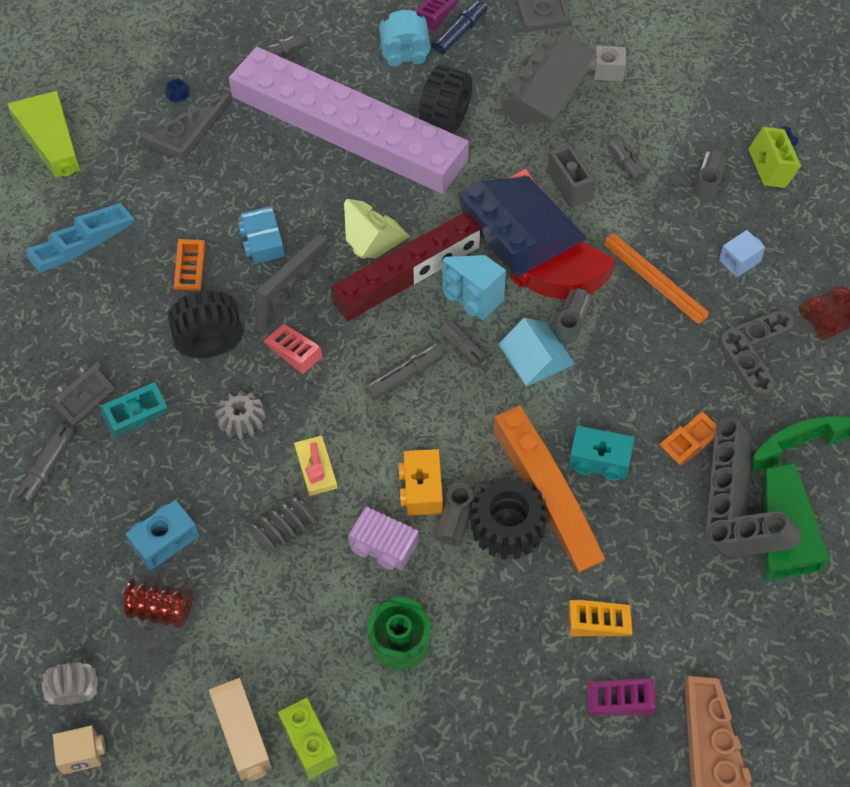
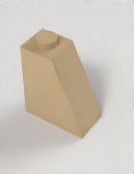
(240, 730)

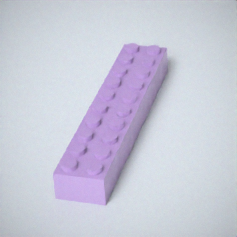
(350, 119)

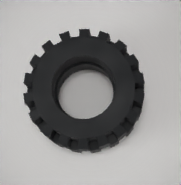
(445, 98)
(205, 324)
(508, 539)

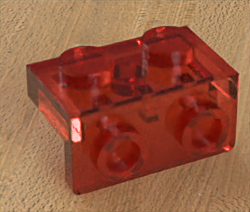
(828, 312)

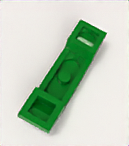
(831, 428)

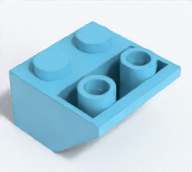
(474, 283)

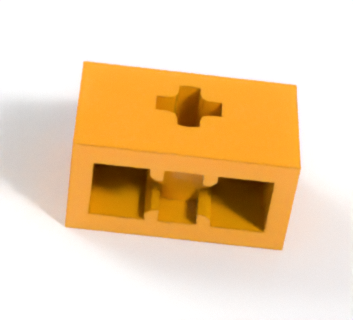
(425, 497)

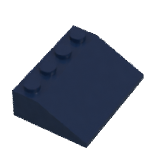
(519, 222)

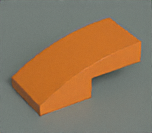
(690, 440)

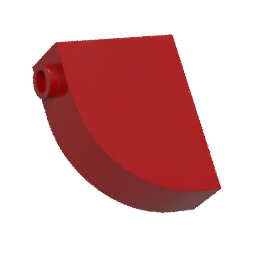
(573, 269)

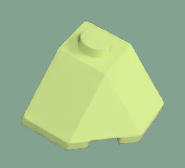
(369, 231)

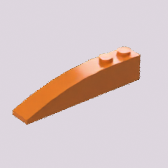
(538, 467)

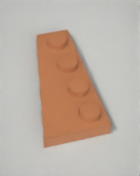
(711, 740)

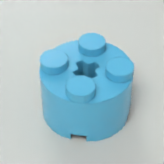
(404, 38)

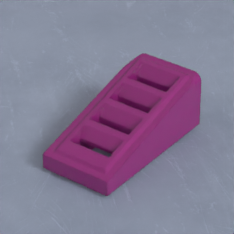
(435, 17)
(622, 709)

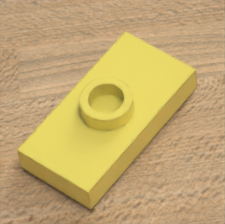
(304, 455)

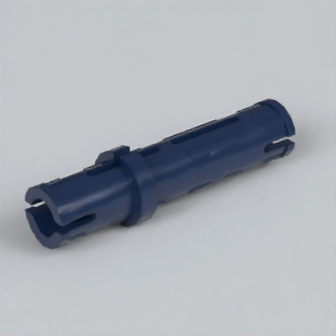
(465, 20)

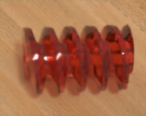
(156, 605)

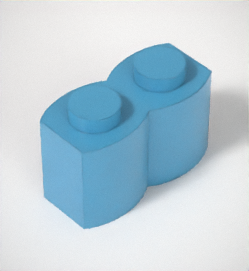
(262, 235)

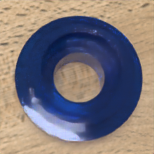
(177, 90)

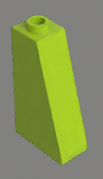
(46, 129)

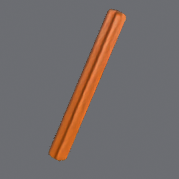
(656, 278)

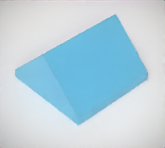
(534, 351)

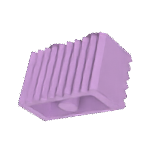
(383, 539)

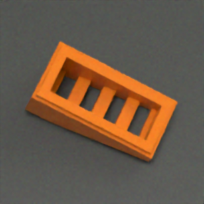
(190, 246)

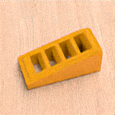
(588, 629)

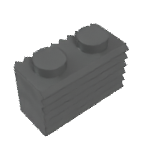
(571, 175)

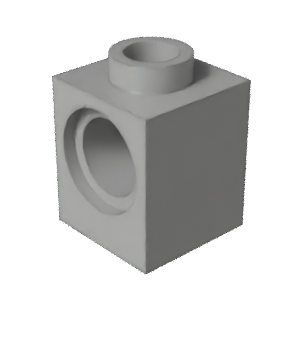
(609, 63)

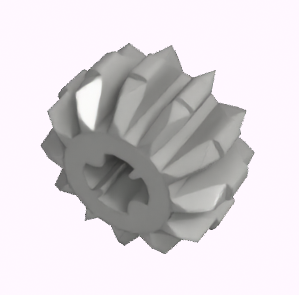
(240, 415)
(69, 684)

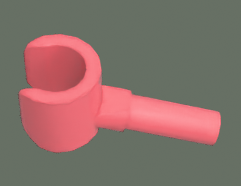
(315, 472)

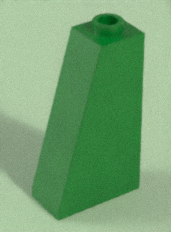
(785, 493)

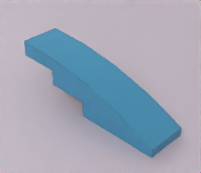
(75, 240)

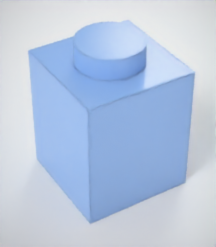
(742, 253)

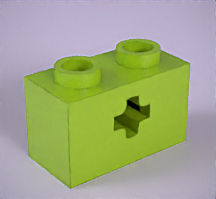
(774, 157)
(308, 738)

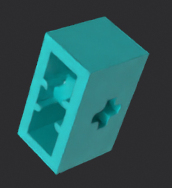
(133, 410)
(614, 447)

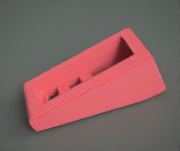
(303, 363)

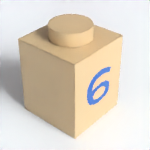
(78, 749)

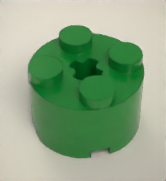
(384, 625)

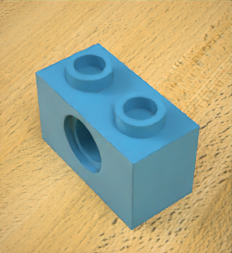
(155, 549)

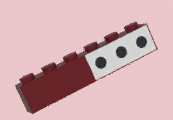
(405, 266)

